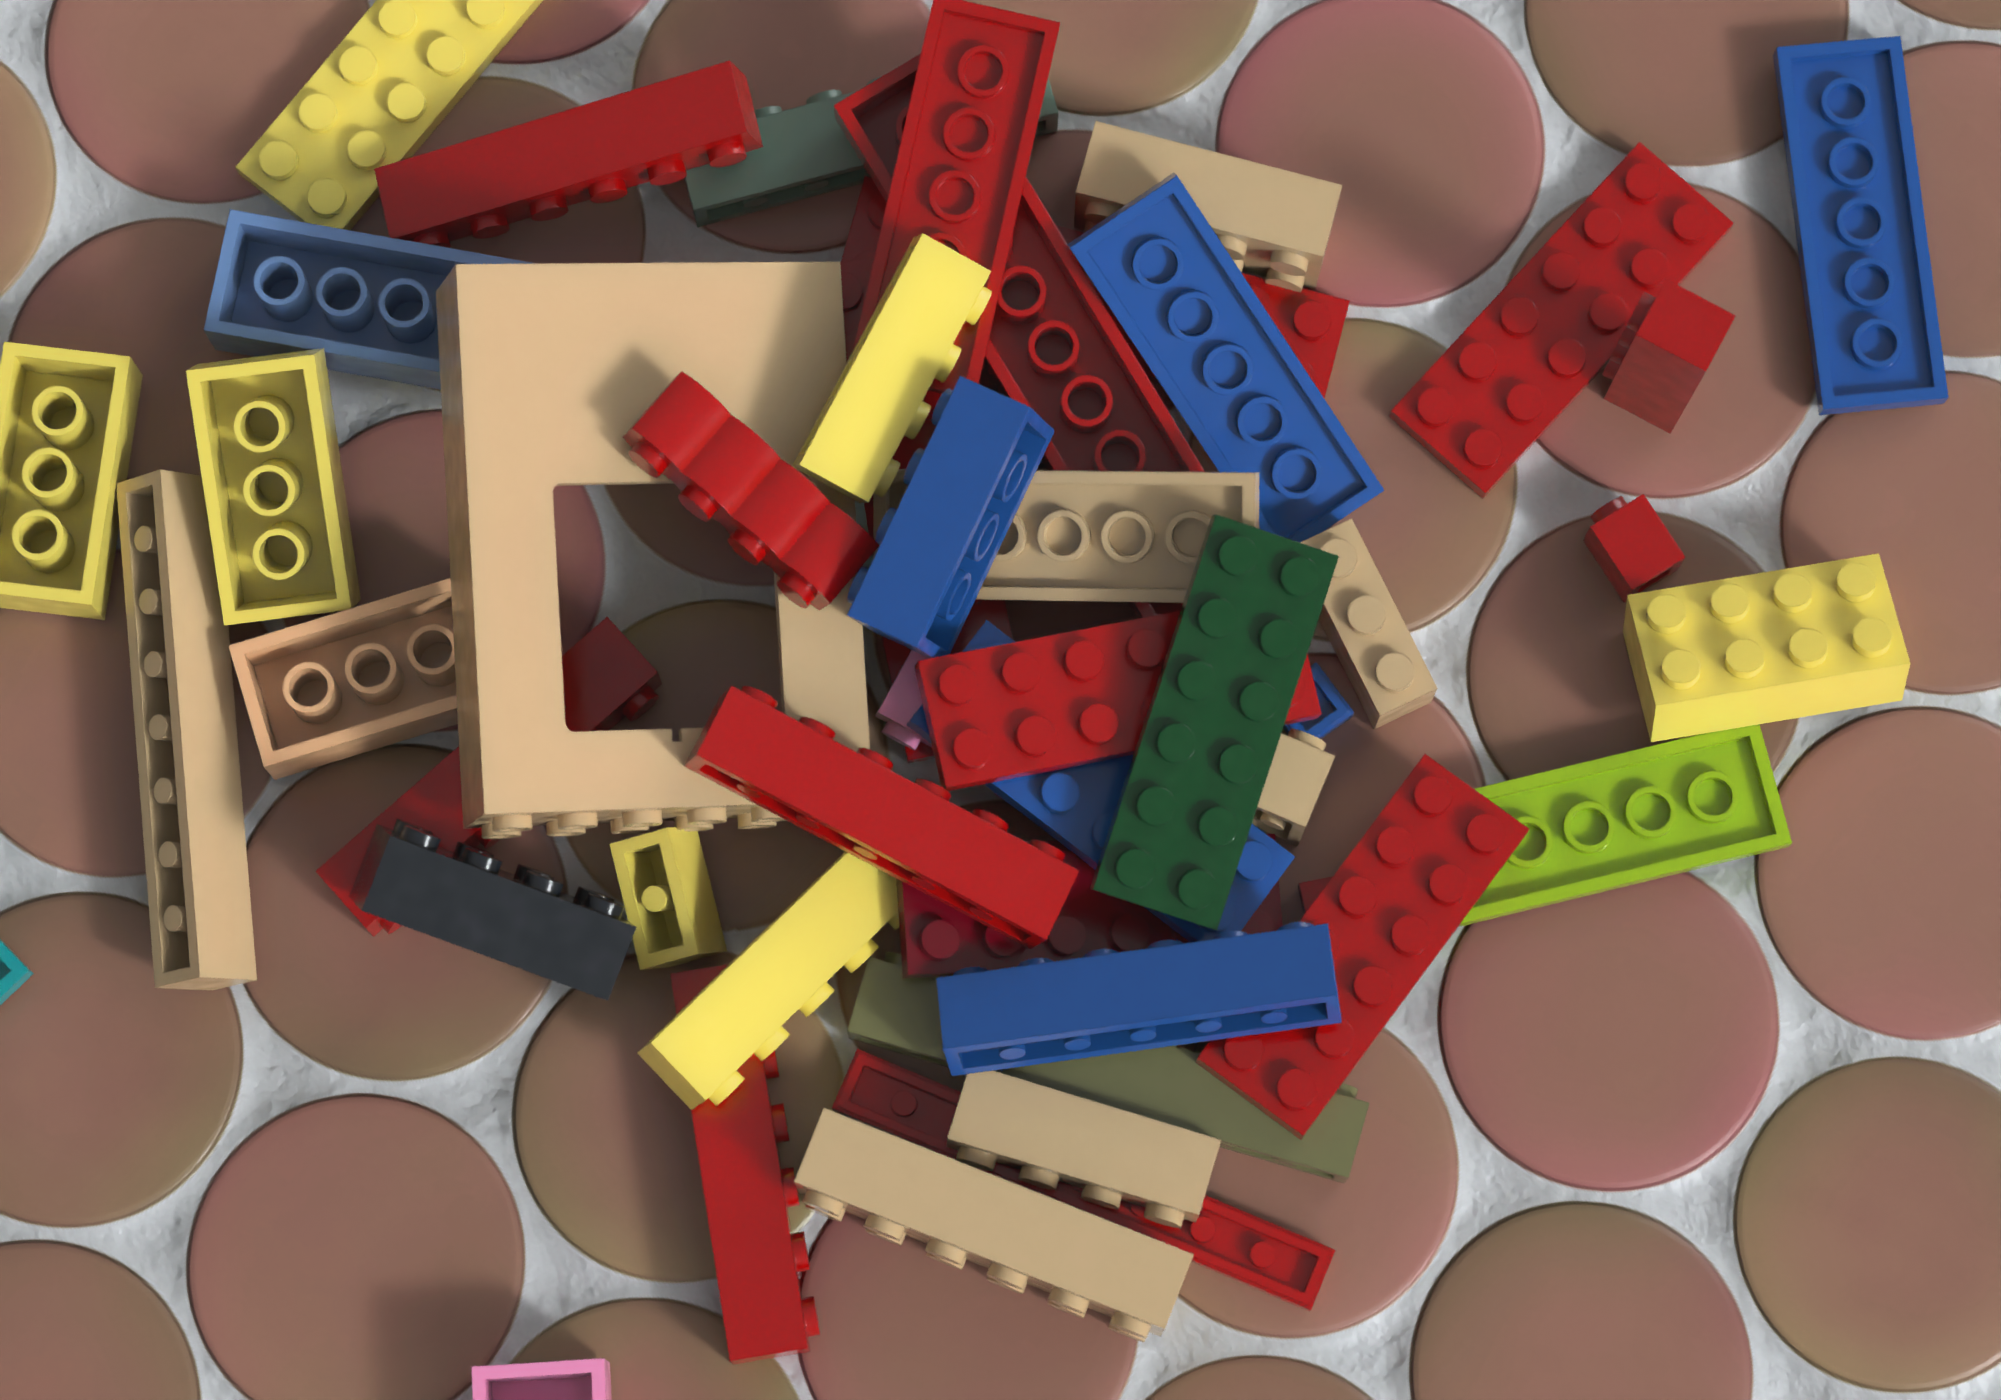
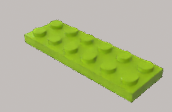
(1635, 819)

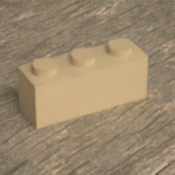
(1370, 631)

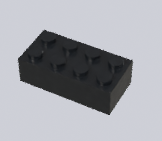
(491, 911)

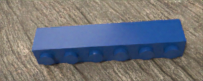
(1138, 998)

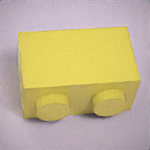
(668, 897)

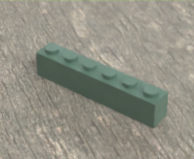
(799, 159)

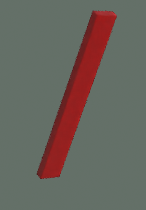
(1220, 1239)

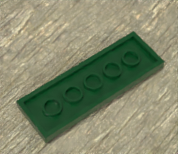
(1214, 722)

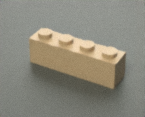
(1083, 1145)

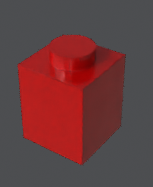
(1632, 545)

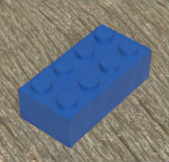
(949, 519)

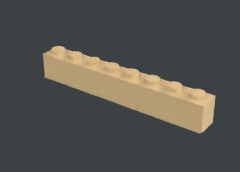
(185, 737)

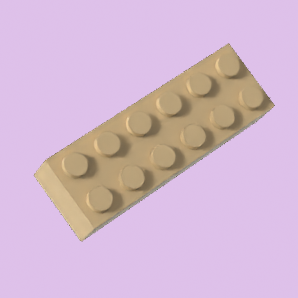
(992, 1224)

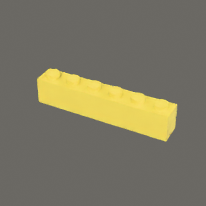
(772, 979)

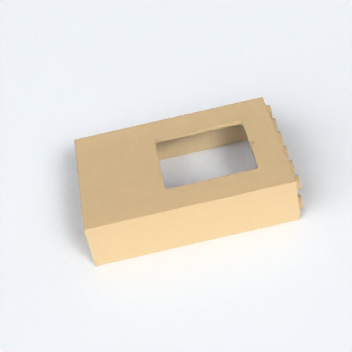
(537, 396)

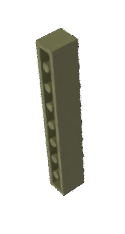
(1150, 1082)

